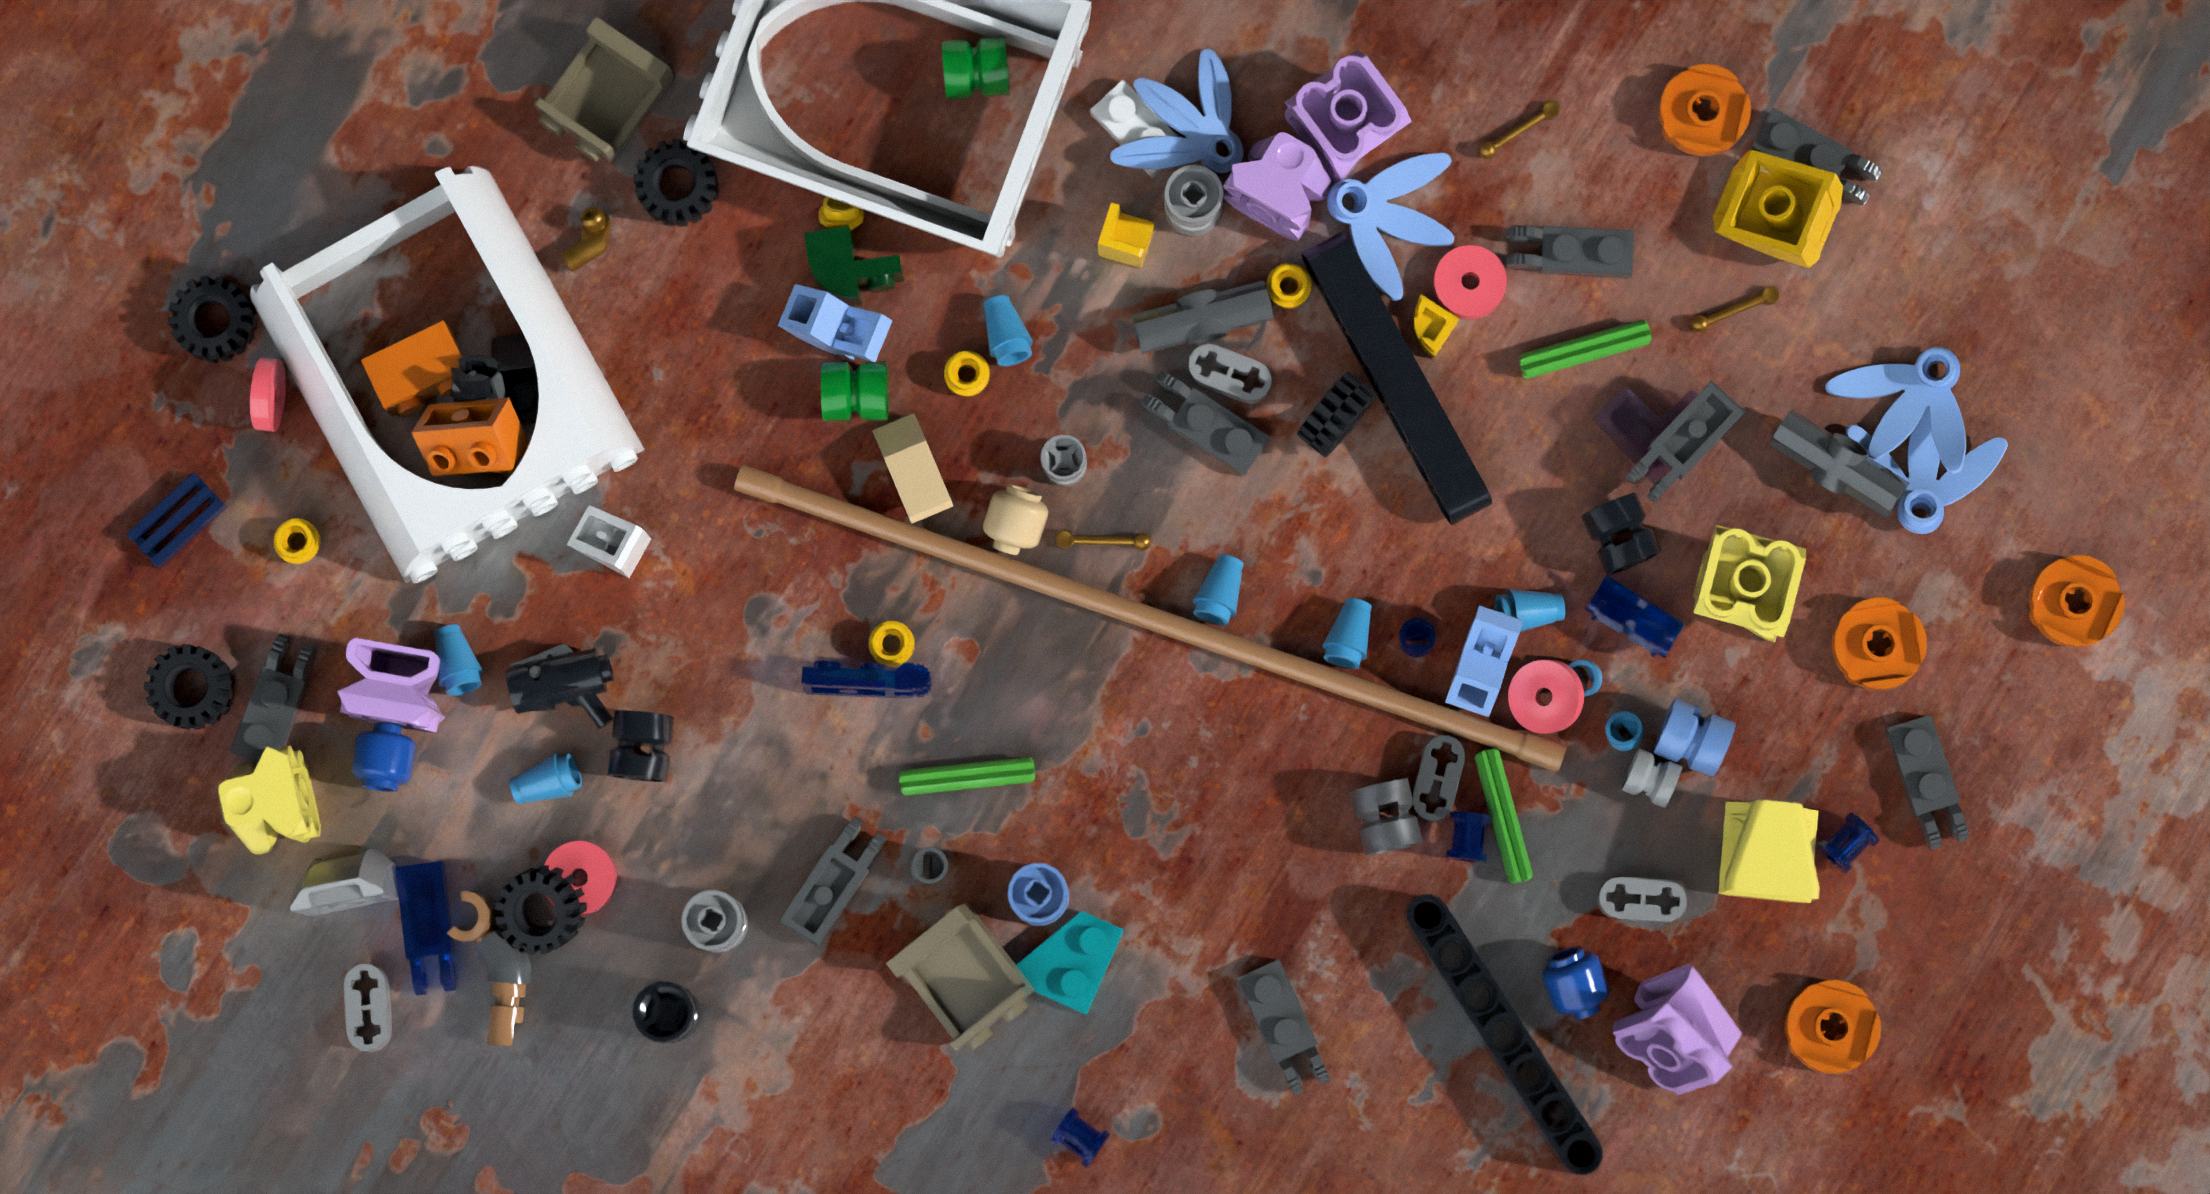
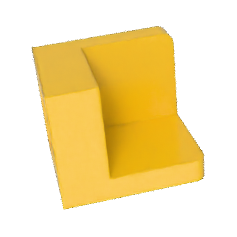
(1125, 237)

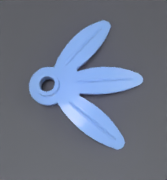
(1199, 131)
(1374, 212)
(1906, 412)
(1922, 467)

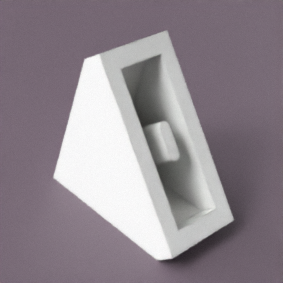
(610, 540)

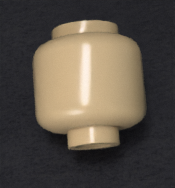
(1015, 519)

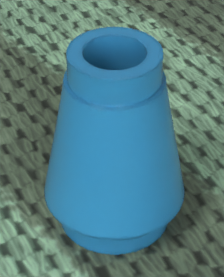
(1006, 333)
(1219, 592)
(1531, 607)
(1348, 637)
(458, 666)
(547, 780)

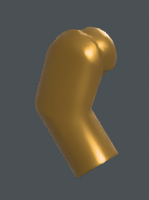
(593, 239)

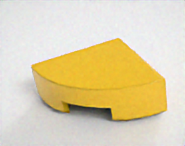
(1432, 325)

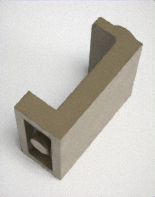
(605, 93)
(964, 977)

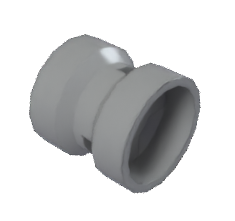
(1064, 453)
(1655, 779)

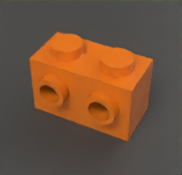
(414, 369)
(470, 437)

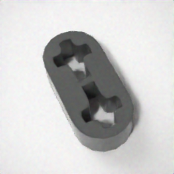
(1448, 781)

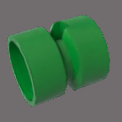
(975, 68)
(854, 391)

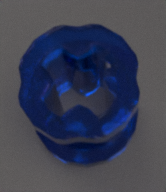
(1468, 837)
(1862, 838)
(1079, 1137)

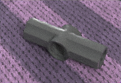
(1202, 317)
(1839, 463)

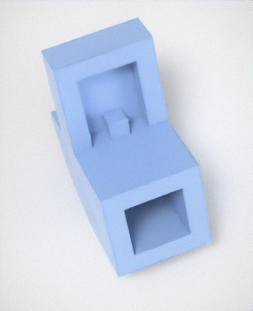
(834, 325)
(1483, 661)

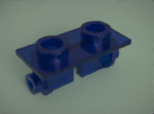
(1635, 616)

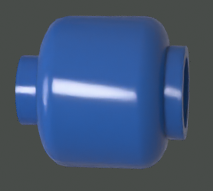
(383, 758)
(1576, 982)

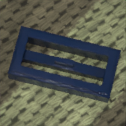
(147, 545)

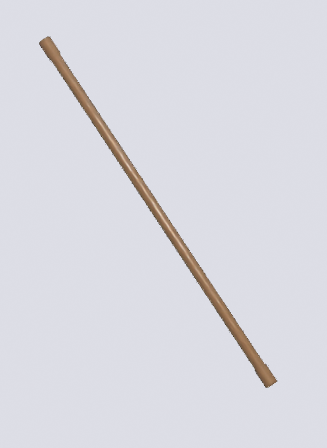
(1523, 745)

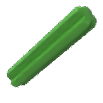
(1584, 349)
(967, 776)
(1503, 816)

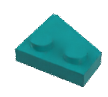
(1073, 961)

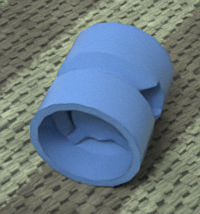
(1694, 738)
(1038, 894)

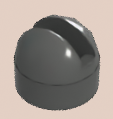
(937, 867)

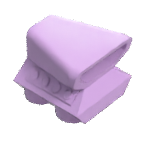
(1346, 114)
(1278, 184)
(393, 685)
(1679, 1031)

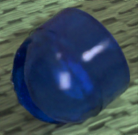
(1417, 630)

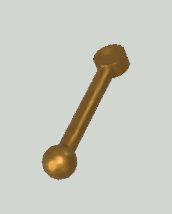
(1549, 111)
(1768, 296)
(1065, 540)

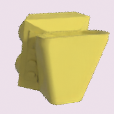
(1749, 581)
(271, 800)
(1769, 851)

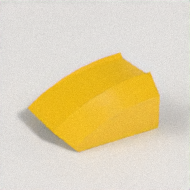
(1779, 207)

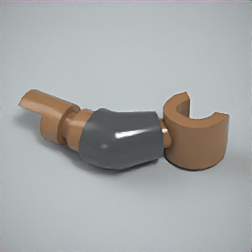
(506, 967)

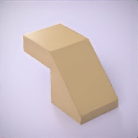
(912, 468)

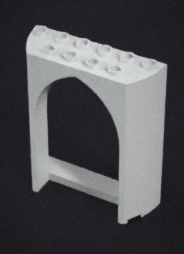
(745, 129)
(578, 418)

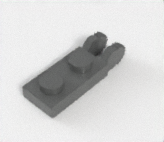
(1799, 143)
(1574, 251)
(1209, 425)
(1689, 437)
(274, 702)
(1926, 778)
(830, 886)
(1282, 1021)

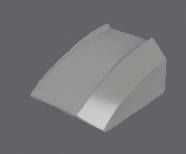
(345, 884)

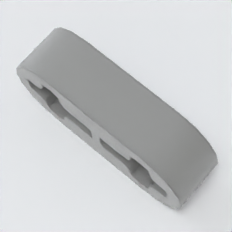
(1232, 363)
(1642, 887)
(356, 1009)

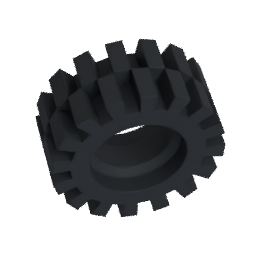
(682, 209)
(200, 295)
(1336, 414)
(170, 667)
(518, 923)

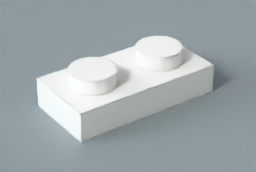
(1128, 118)

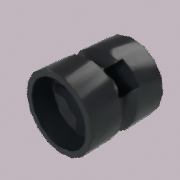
(1615, 519)
(640, 729)
(666, 1012)

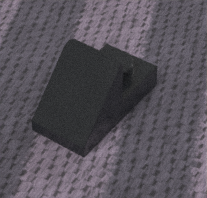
(518, 375)

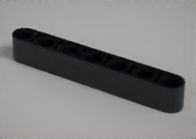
(1397, 378)
(1521, 1049)

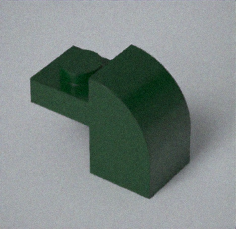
(837, 271)

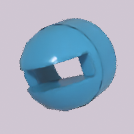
(1593, 672)
(1630, 724)

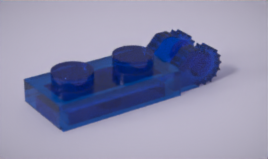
(867, 681)
(426, 922)

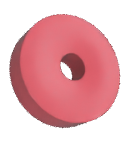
(1475, 262)
(268, 394)
(1566, 696)
(596, 863)

